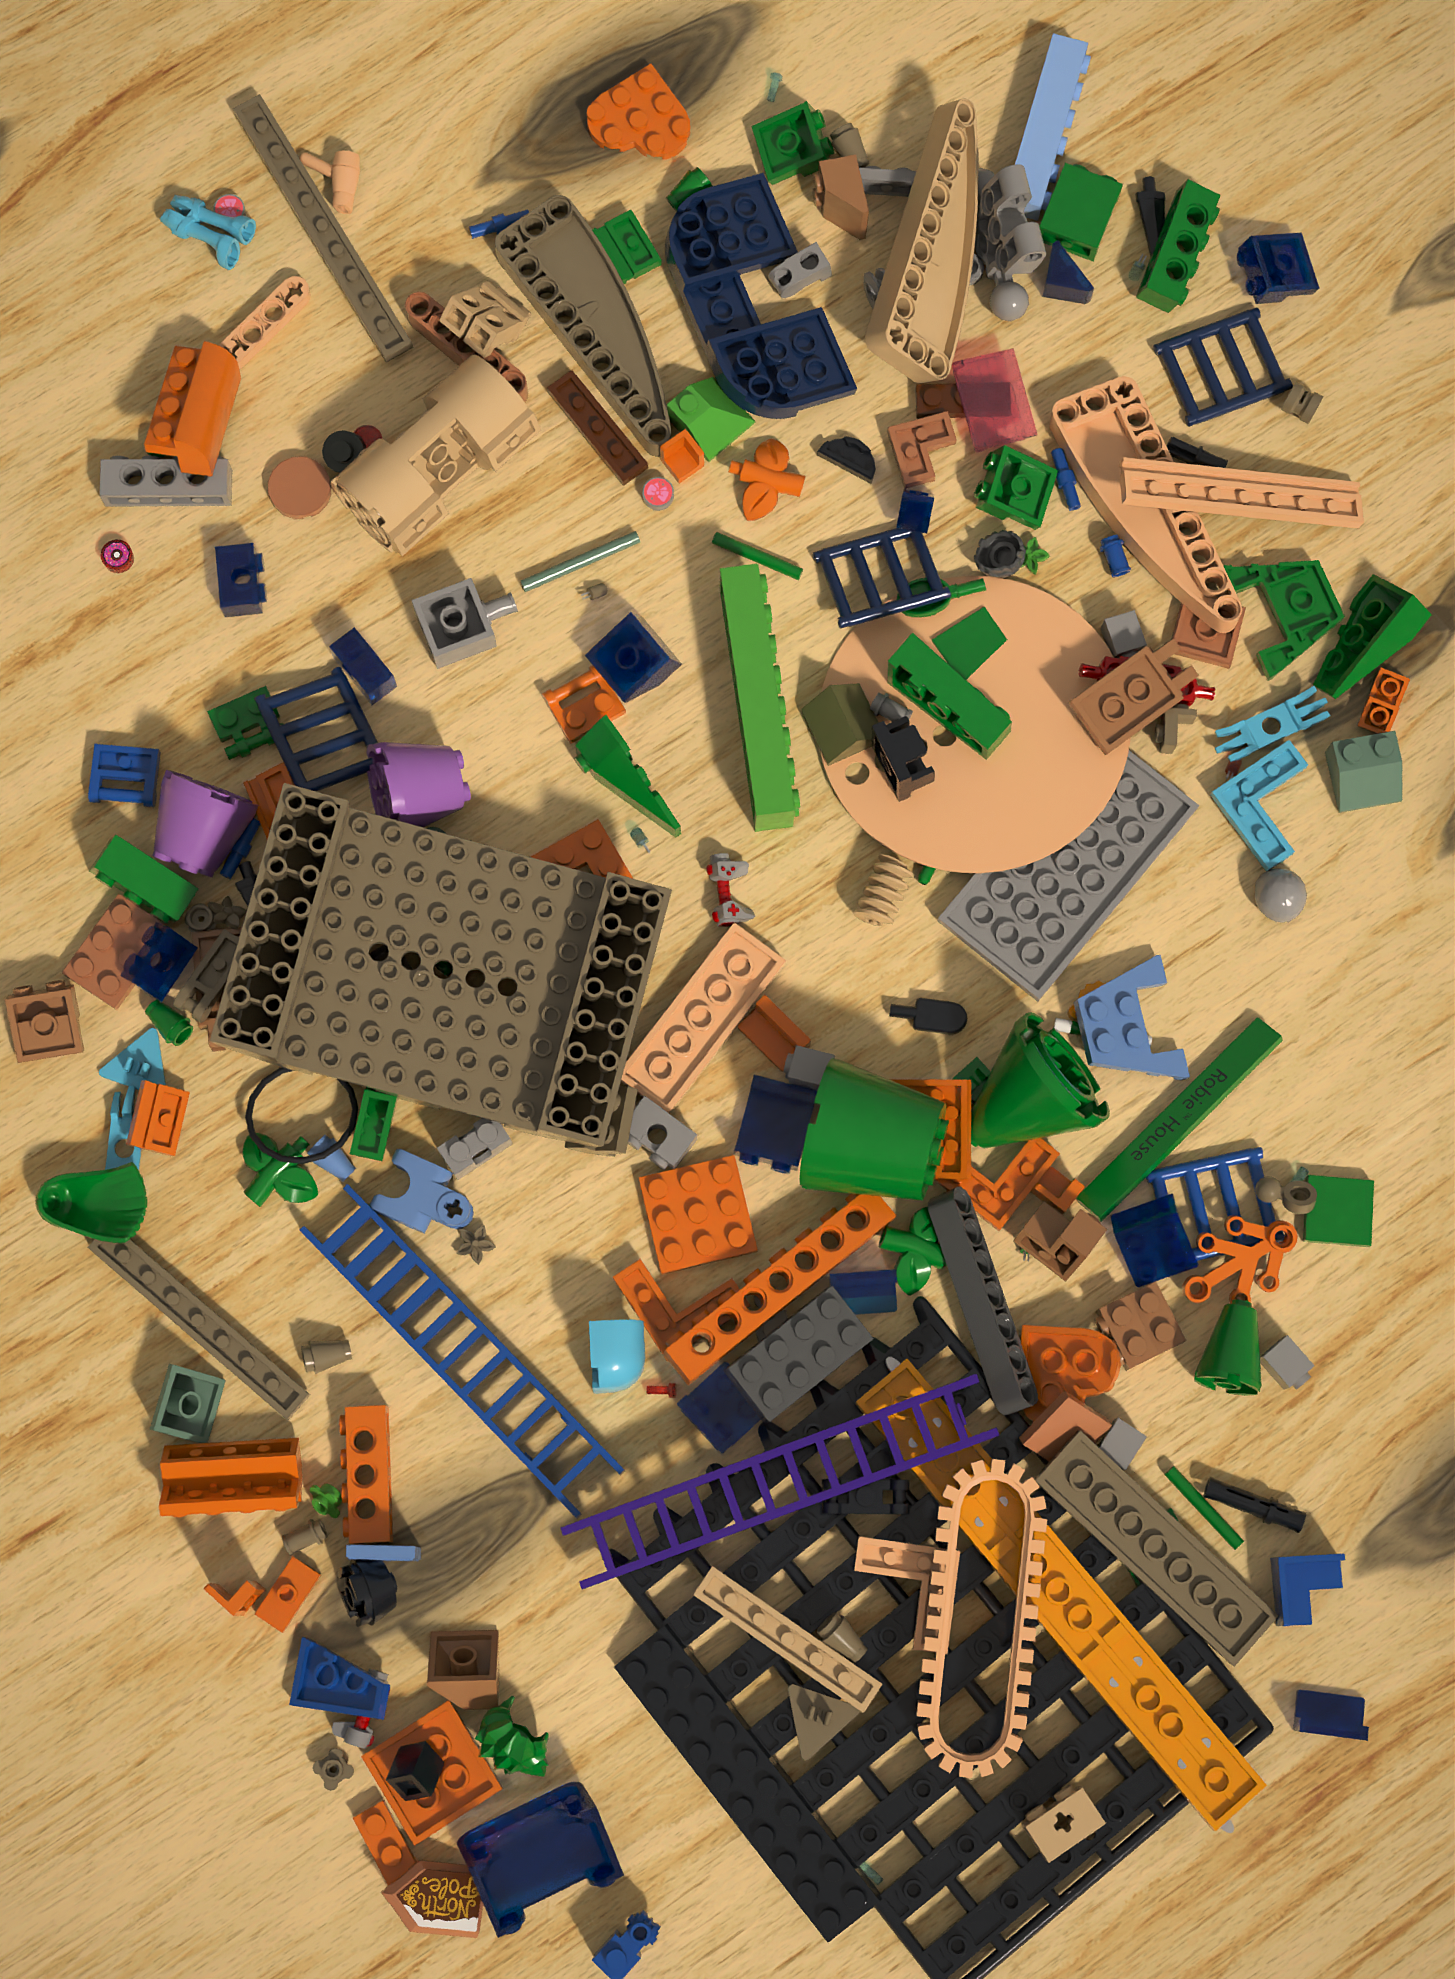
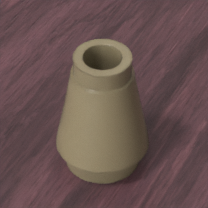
(848, 142)
(325, 1354)
(841, 1637)

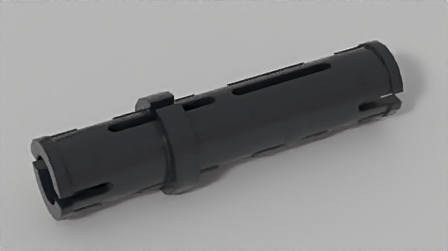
(1256, 1505)

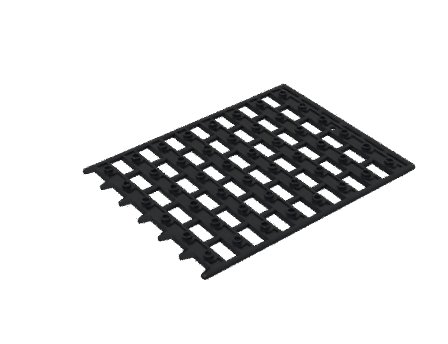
(855, 1754)

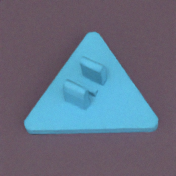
(137, 1062)

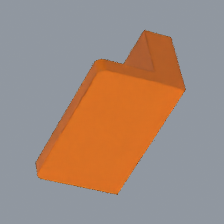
(773, 1032)
(241, 1601)

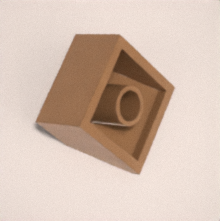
(842, 195)

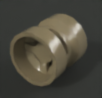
(1309, 404)

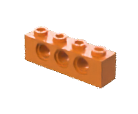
(379, 1526)

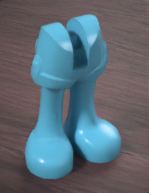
(188, 221)

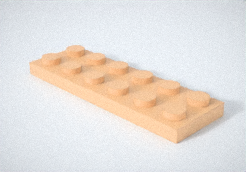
(701, 1018)

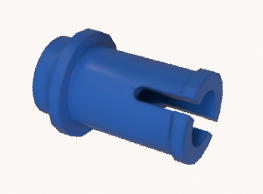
(1115, 555)

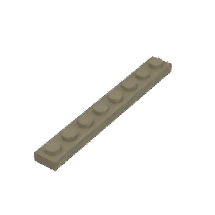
(203, 1325)

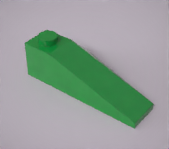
(1379, 626)
(609, 761)

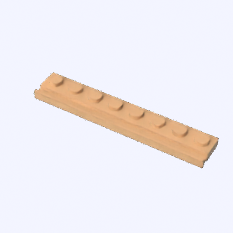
(1240, 493)

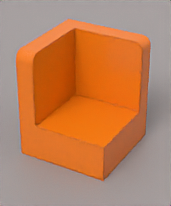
(682, 456)
(1057, 1189)

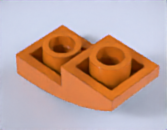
(1383, 701)

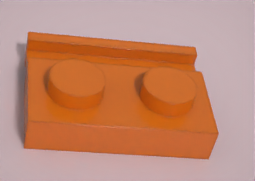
(265, 792)
(158, 1118)

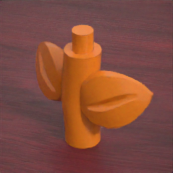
(766, 479)

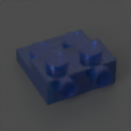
(1277, 267)

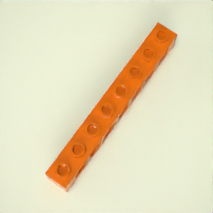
(692, 1364)

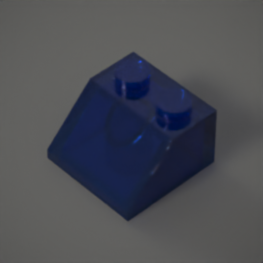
(633, 658)

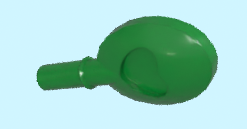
(921, 585)

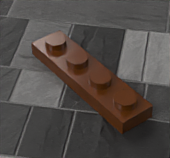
(597, 427)

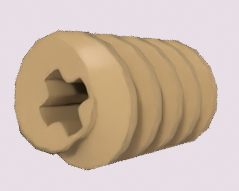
(883, 891)

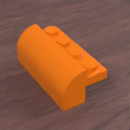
(194, 407)
(231, 1477)

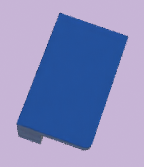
(1295, 1577)

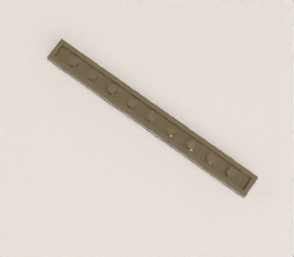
(323, 228)

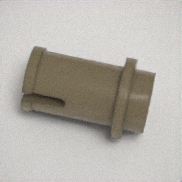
(305, 1536)

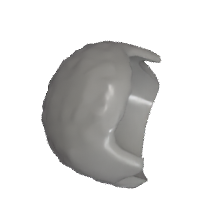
(1280, 895)

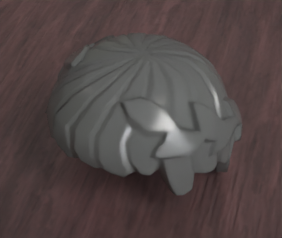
(1000, 554)

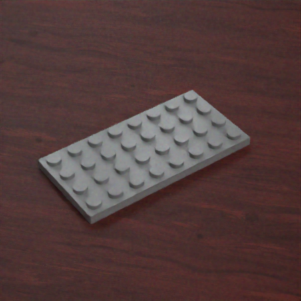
(1045, 912)

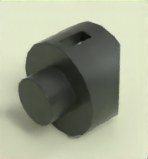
(342, 449)

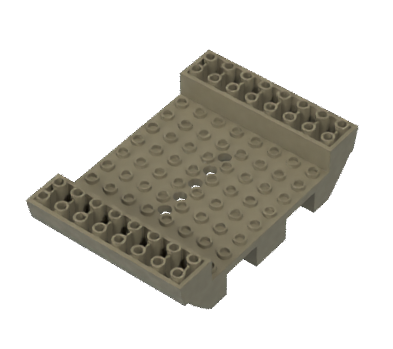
(353, 879)

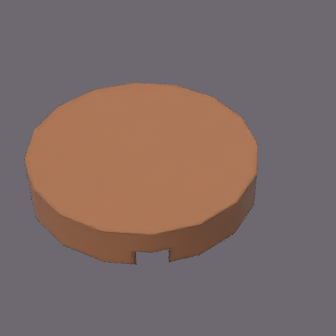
(299, 487)

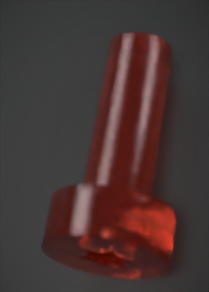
(667, 1390)

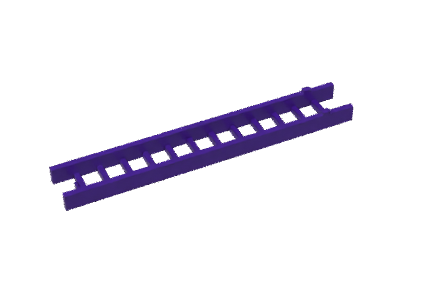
(755, 1461)

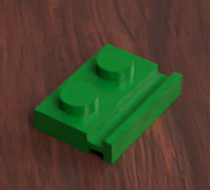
(628, 246)

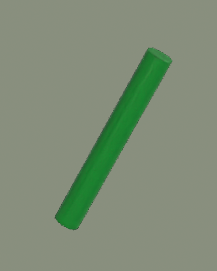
(757, 556)
(1204, 1507)

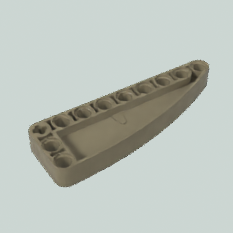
(590, 291)

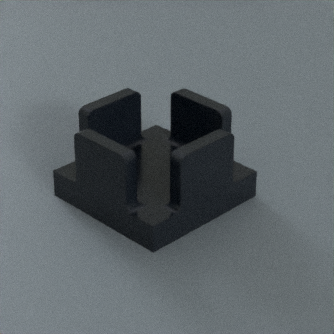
(900, 754)

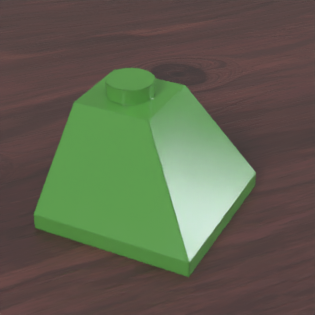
(708, 416)

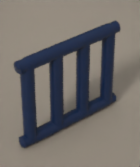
(1222, 328)
(877, 609)
(280, 732)

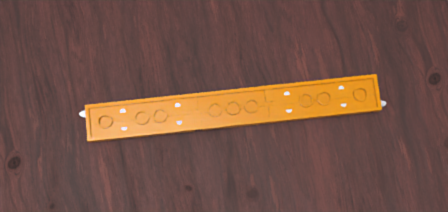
(1076, 1613)

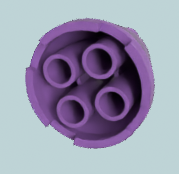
(416, 781)
(198, 823)

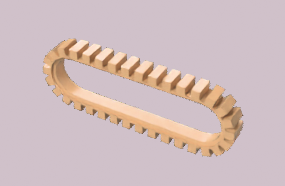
(1020, 1631)

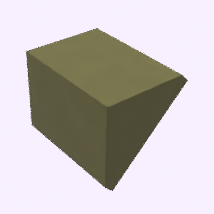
(840, 721)

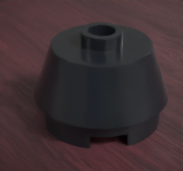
(368, 1590)

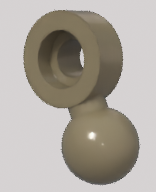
(1296, 1196)

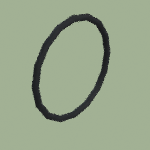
(291, 1159)

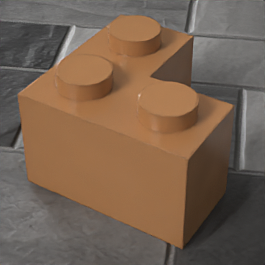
(1060, 1242)

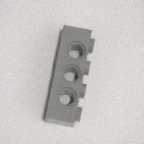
(118, 470)

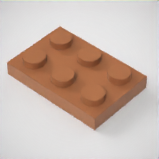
(105, 950)

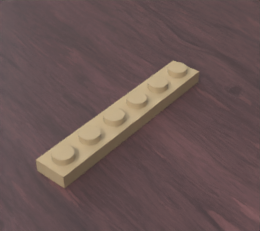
(788, 1639)

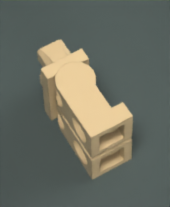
(485, 318)

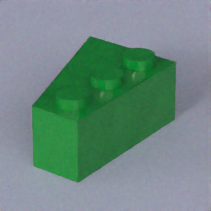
(143, 880)

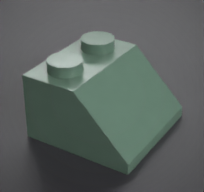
(1365, 771)

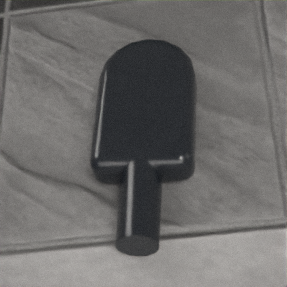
(933, 1015)

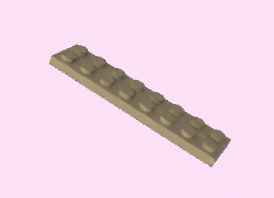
(1156, 1548)

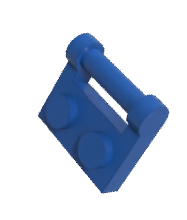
(126, 765)

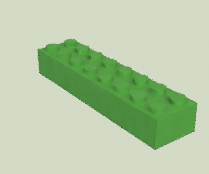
(757, 698)

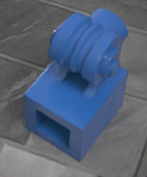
(621, 1951)

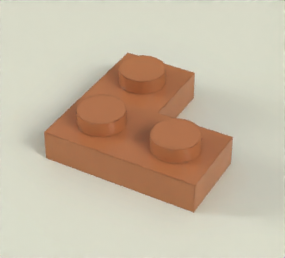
(912, 443)

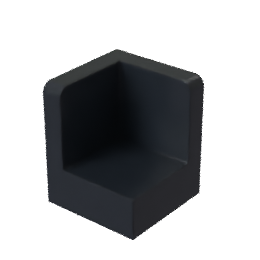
(415, 1771)

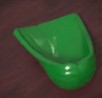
(96, 1203)

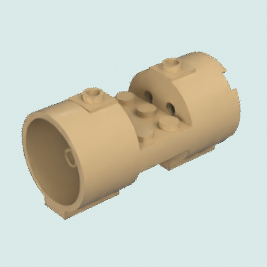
(467, 424)

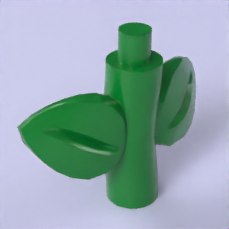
(288, 1179)
(918, 1251)

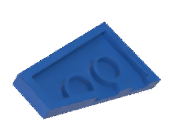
(335, 1684)

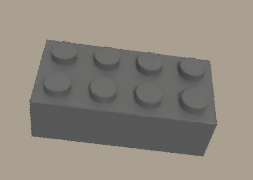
(798, 1354)

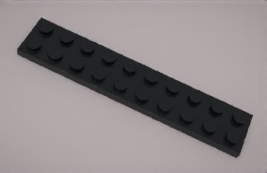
(748, 1783)

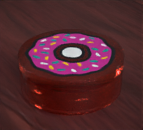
(117, 556)

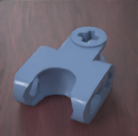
(425, 1198)

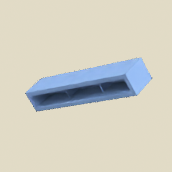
(1050, 116)

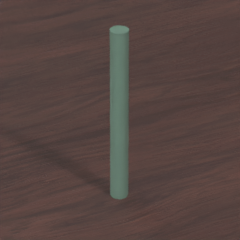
(580, 561)

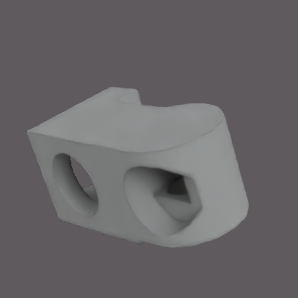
(800, 271)

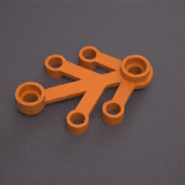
(1245, 1258)

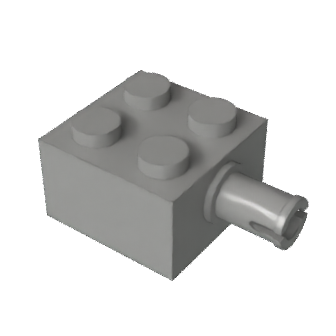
(459, 622)

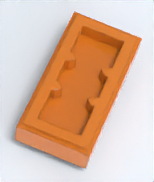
(288, 1594)

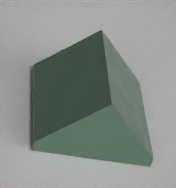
(187, 1404)

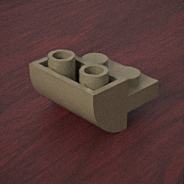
(619, 1126)

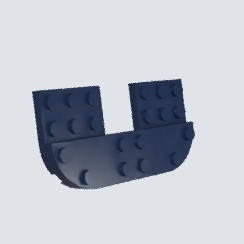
(759, 366)

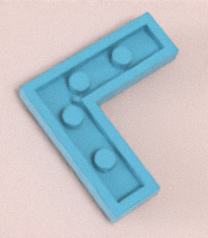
(1240, 803)

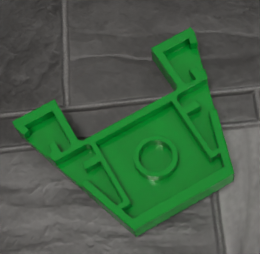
(1300, 603)

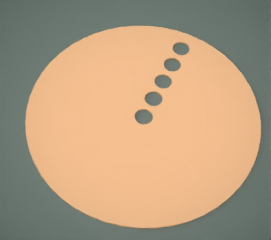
(1041, 779)

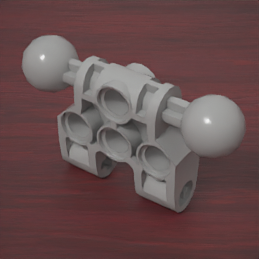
(1006, 237)

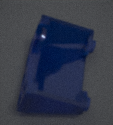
(538, 1854)

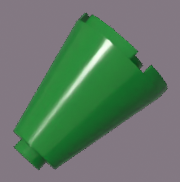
(1233, 1352)

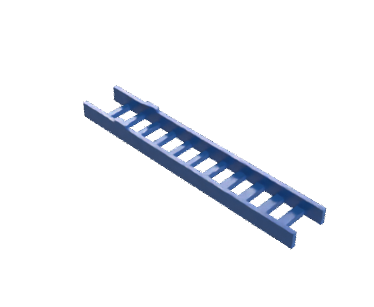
(419, 1297)

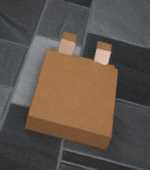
(1131, 696)

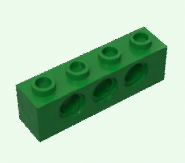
(1156, 285)

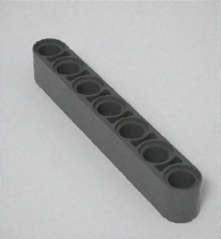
(982, 1301)

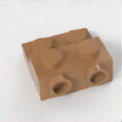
(44, 1021)
(1140, 1325)

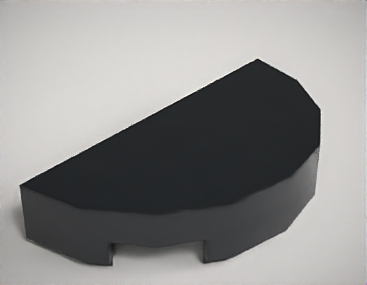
(851, 456)

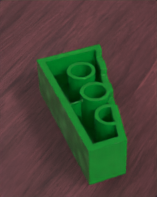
(947, 697)

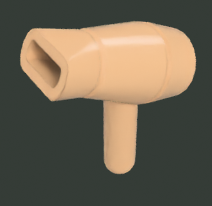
(344, 176)

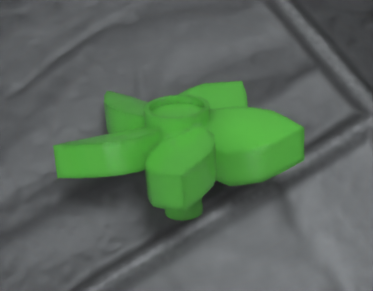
(1034, 555)

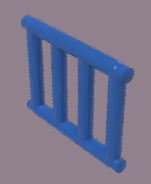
(1220, 1164)

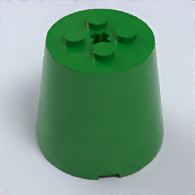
(872, 1136)

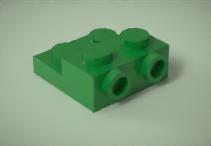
(792, 143)
(1015, 487)

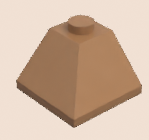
(465, 1667)

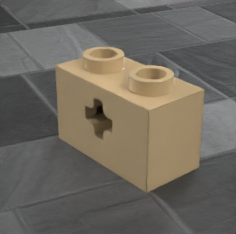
(1082, 1822)

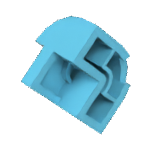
(616, 1354)

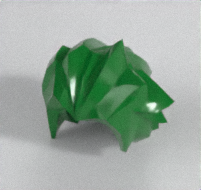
(511, 1743)

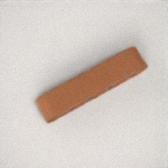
(450, 344)

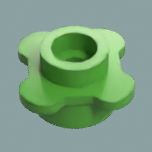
(326, 1499)

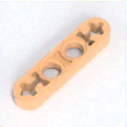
(267, 327)

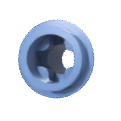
(335, 1163)

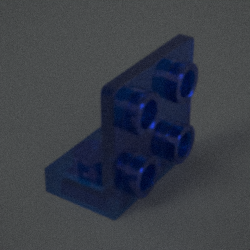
(1153, 1240)
(719, 1410)

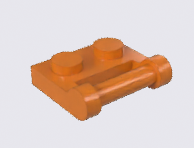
(585, 713)

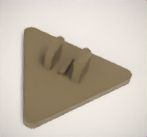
(817, 1718)

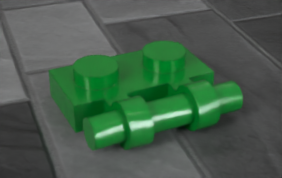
(240, 717)

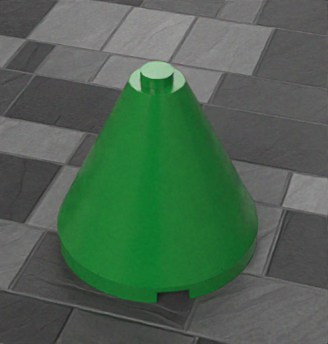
(1035, 1090)

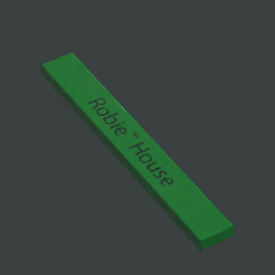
(1179, 1119)

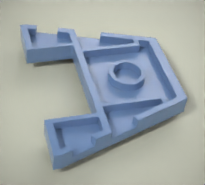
(1115, 1027)

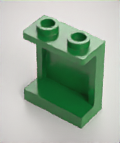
(1080, 210)

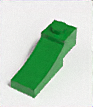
(373, 1125)

